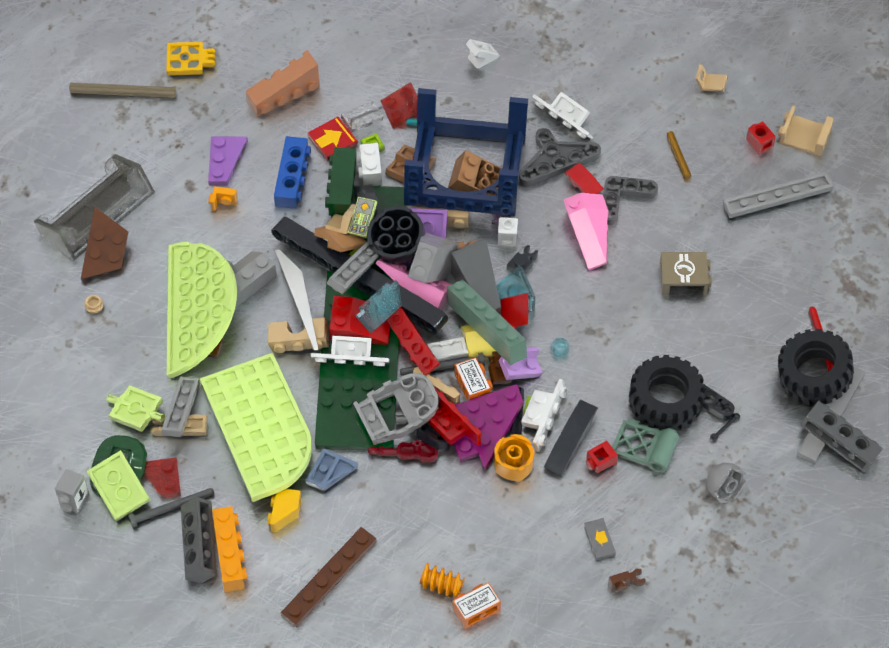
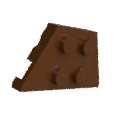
(104, 246)

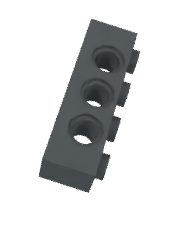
(846, 445)
(198, 540)

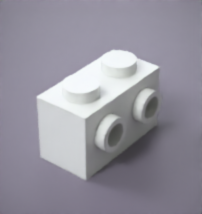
(370, 164)

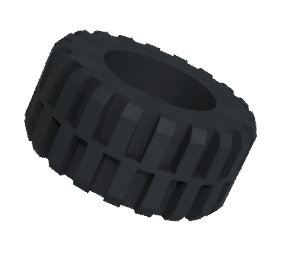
(815, 345)
(666, 371)

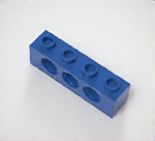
(283, 195)

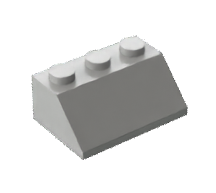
(252, 274)

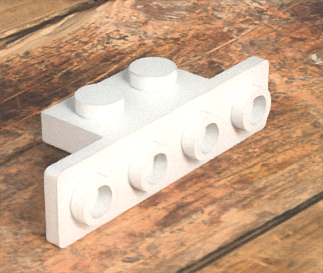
(568, 110)
(352, 349)
(542, 411)

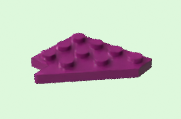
(494, 417)

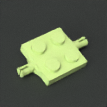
(135, 408)

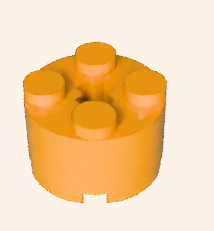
(514, 457)

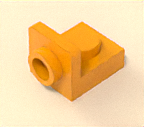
(222, 195)

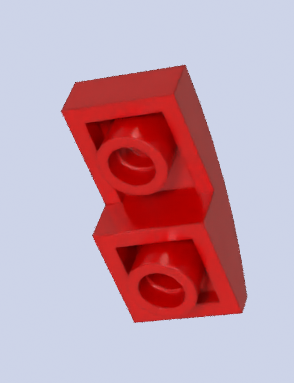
(583, 179)

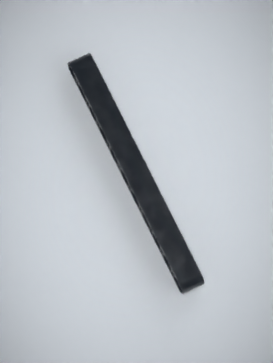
(316, 249)

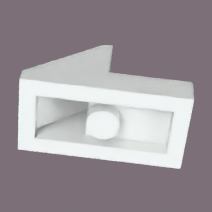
(481, 53)

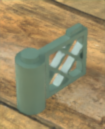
(660, 447)

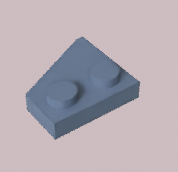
(329, 470)

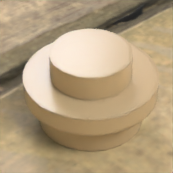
(93, 304)

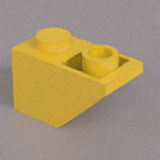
(285, 509)

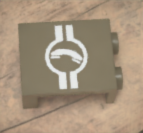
(684, 270)

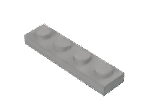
(180, 406)

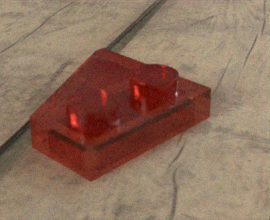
(164, 476)

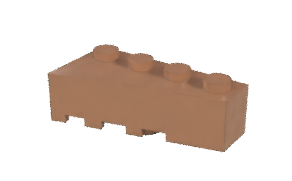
(284, 85)

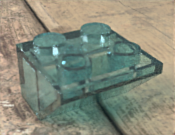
(380, 306)

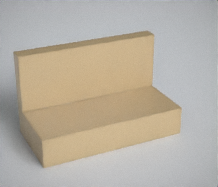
(341, 223)

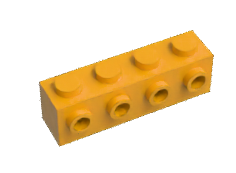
(228, 550)

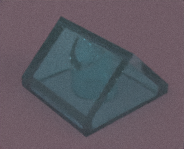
(516, 284)

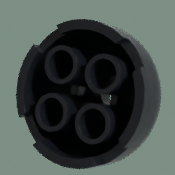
(398, 230)

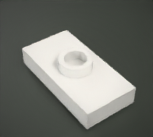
(449, 349)

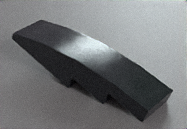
(570, 437)

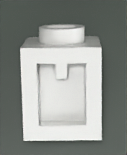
(507, 231)

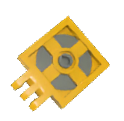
(188, 58)

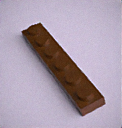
(328, 577)

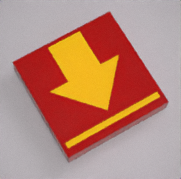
(331, 135)

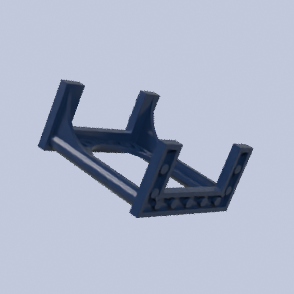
(514, 134)

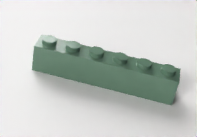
(487, 322)

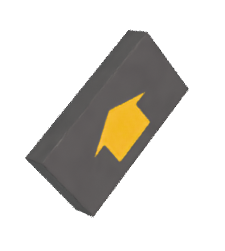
(599, 539)

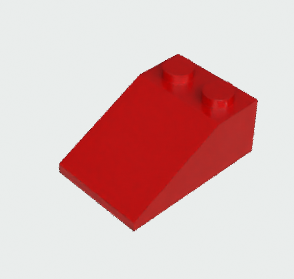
(346, 324)

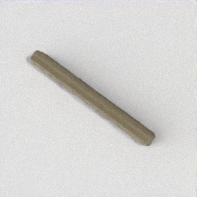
(125, 90)

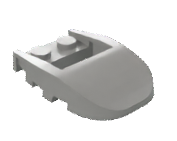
(415, 397)

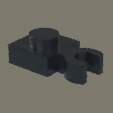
(523, 260)

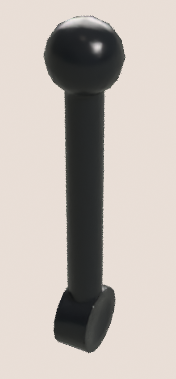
(714, 437)

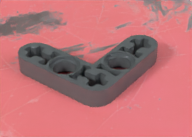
(617, 191)

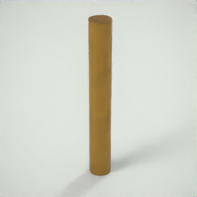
(679, 156)

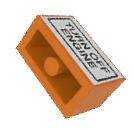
(472, 379)
(476, 605)

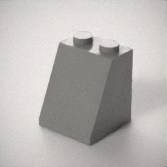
(432, 259)

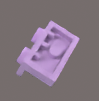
(525, 368)

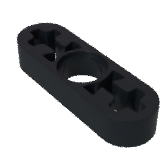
(724, 403)

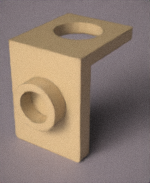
(710, 82)

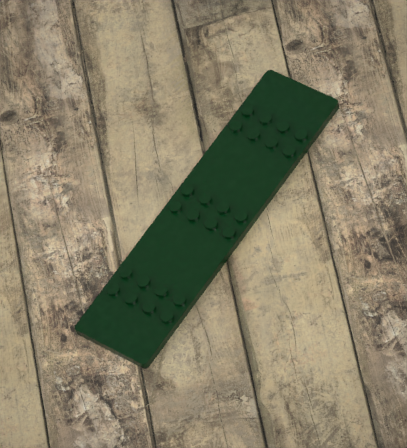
(343, 384)

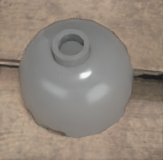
(725, 481)

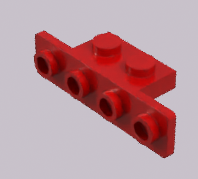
(413, 342)
(453, 424)

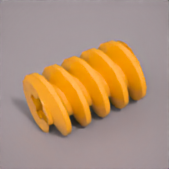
(443, 582)

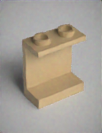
(804, 133)

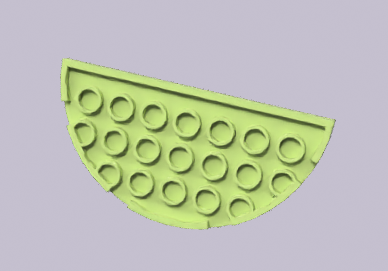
(199, 304)

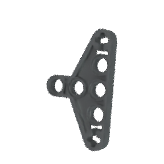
(547, 160)

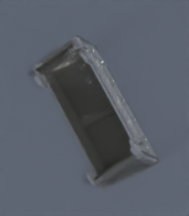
(114, 194)

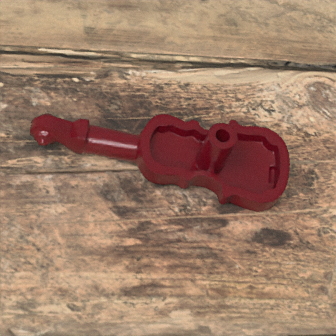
(410, 451)

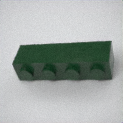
(342, 180)

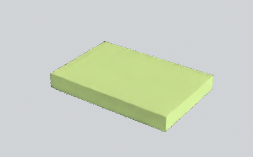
(118, 485)

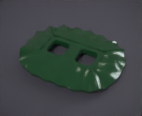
(128, 445)

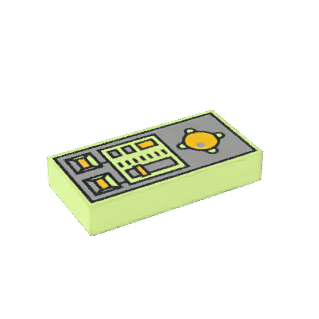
(362, 217)

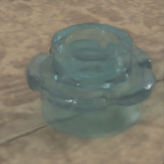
(560, 342)

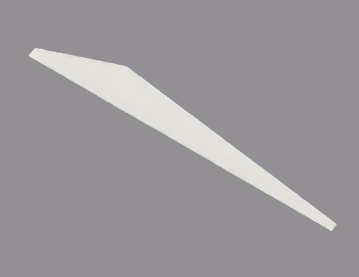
(297, 286)

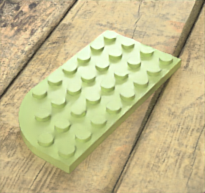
(260, 424)

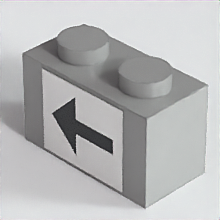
(71, 491)

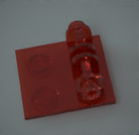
(401, 105)

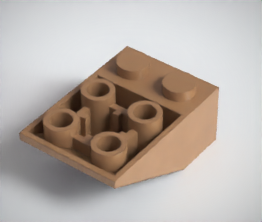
(473, 173)

